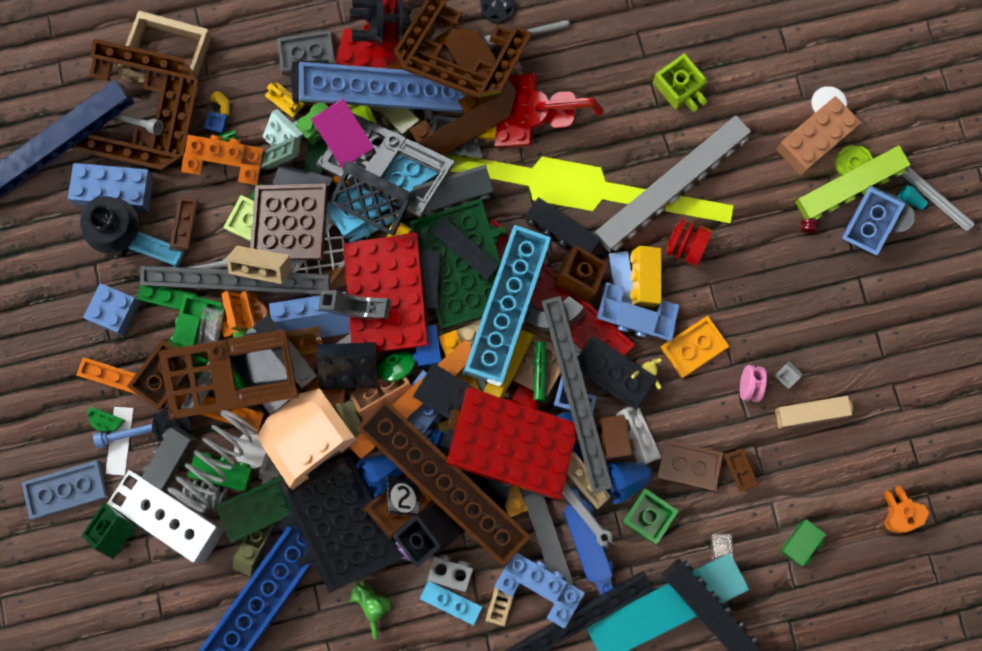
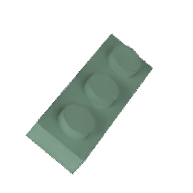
(280, 153)

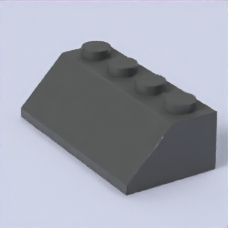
(458, 190)

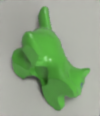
(373, 606)

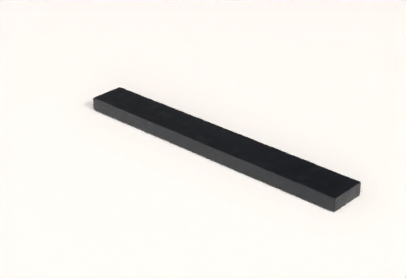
(587, 614)

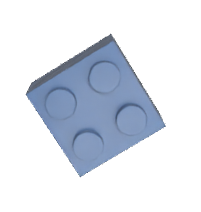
(112, 309)

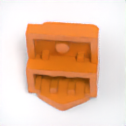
(241, 312)

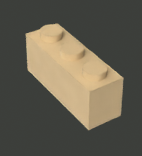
(259, 264)

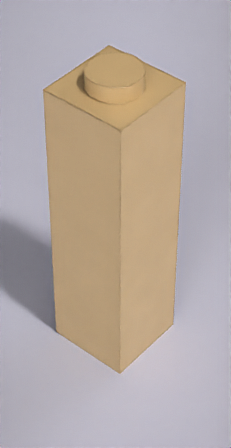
(814, 412)

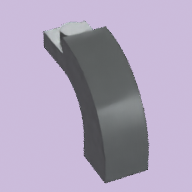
(354, 306)
(537, 319)

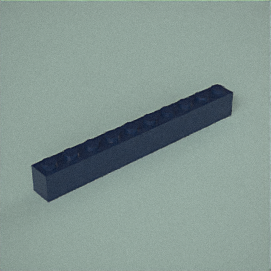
(63, 135)

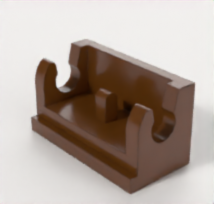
(741, 470)

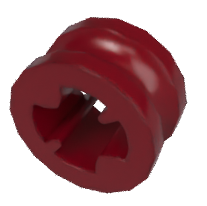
(809, 226)

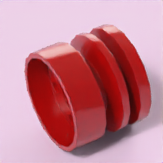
(689, 242)

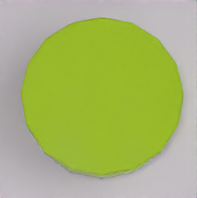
(851, 158)

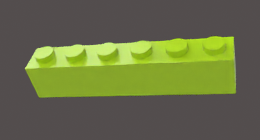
(852, 183)

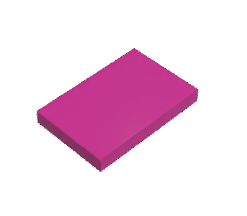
(342, 132)

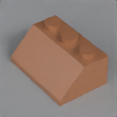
(368, 398)

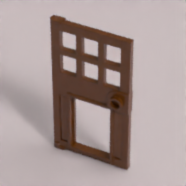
(223, 375)

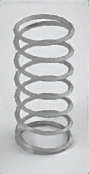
(202, 475)

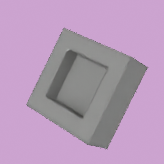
(788, 375)

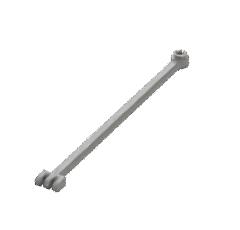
(576, 503)

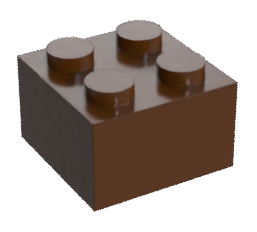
(580, 273)

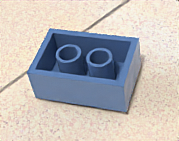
(873, 220)

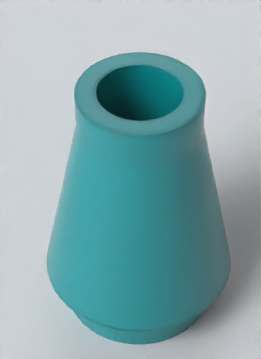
(912, 197)

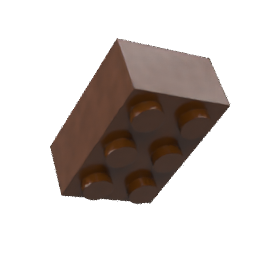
(149, 380)
(614, 438)

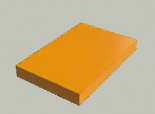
(694, 347)

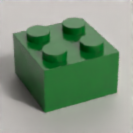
(649, 517)

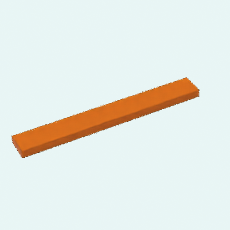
(407, 403)

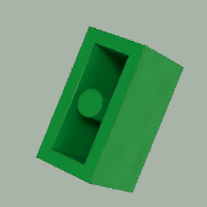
(803, 543)

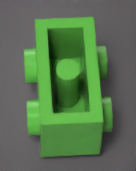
(307, 127)

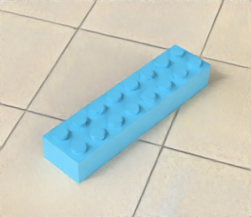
(507, 306)

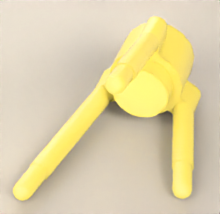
(651, 367)

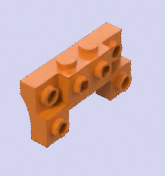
(222, 152)

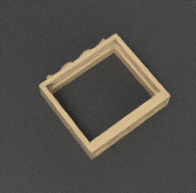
(168, 25)

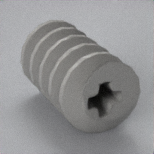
(213, 500)

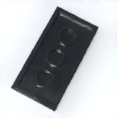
(614, 372)

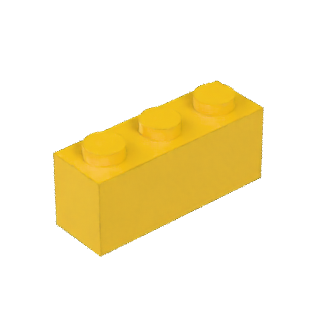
(646, 276)

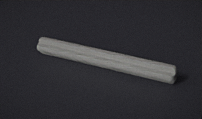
(938, 199)

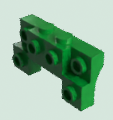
(189, 322)

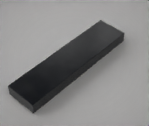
(465, 248)

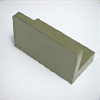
(349, 416)

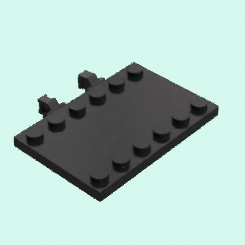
(336, 527)

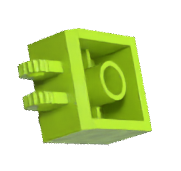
(679, 93)

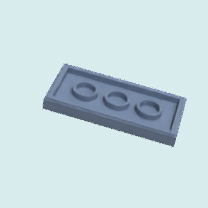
(64, 490)

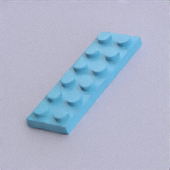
(402, 173)

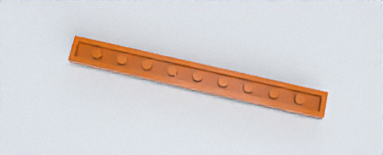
(121, 378)

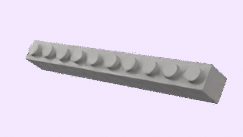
(672, 184)

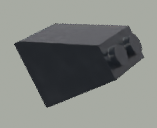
(427, 534)

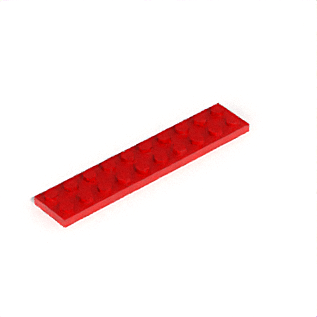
(588, 325)

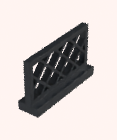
(379, 183)

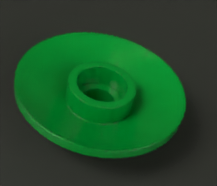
(396, 365)

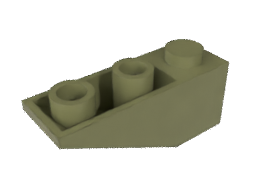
(251, 550)

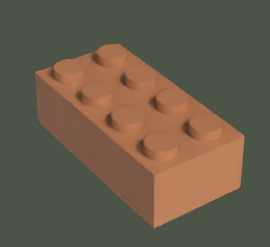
(818, 135)

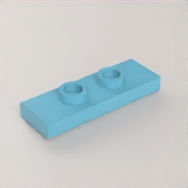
(156, 249)
(451, 603)

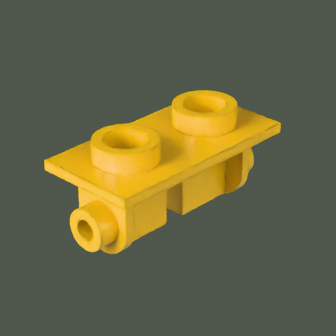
(283, 99)

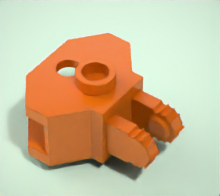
(904, 511)

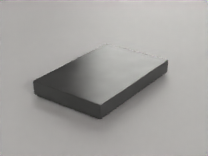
(305, 48)

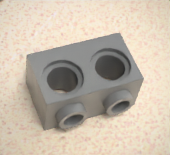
(449, 578)

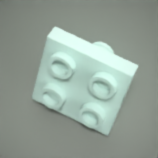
(280, 129)

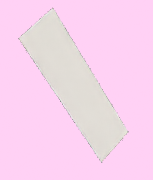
(119, 448)

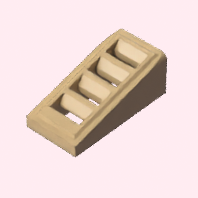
(494, 619)

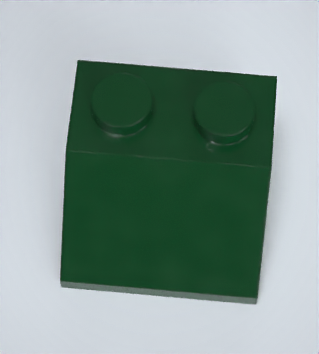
(109, 531)

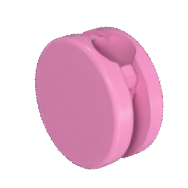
(753, 383)

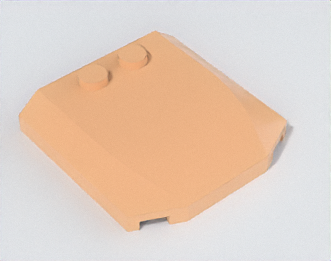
(304, 435)

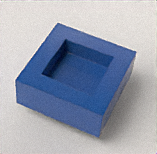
(215, 122)

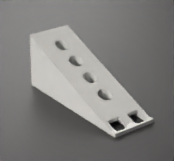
(181, 539)

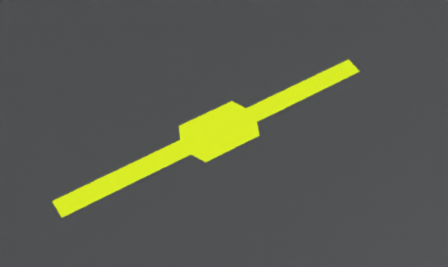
(583, 186)

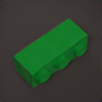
(237, 478)

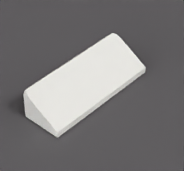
(644, 445)

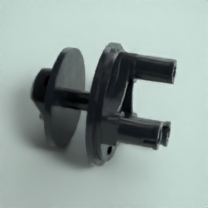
(373, 14)
(109, 225)

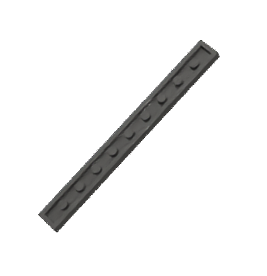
(222, 279)
(576, 395)

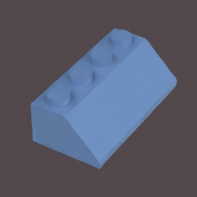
(305, 314)

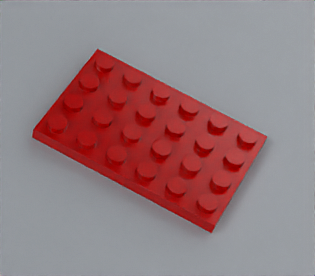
(393, 271)
(512, 444)

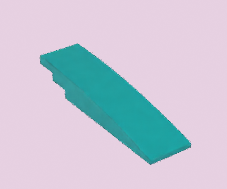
(663, 609)

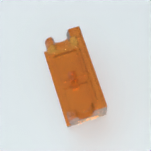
(305, 340)

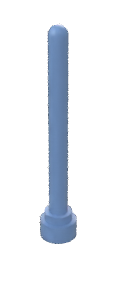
(102, 439)

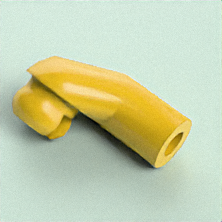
(219, 98)

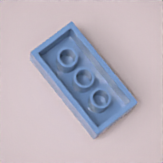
(118, 182)

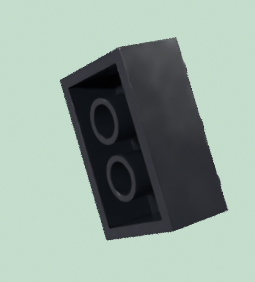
(347, 365)

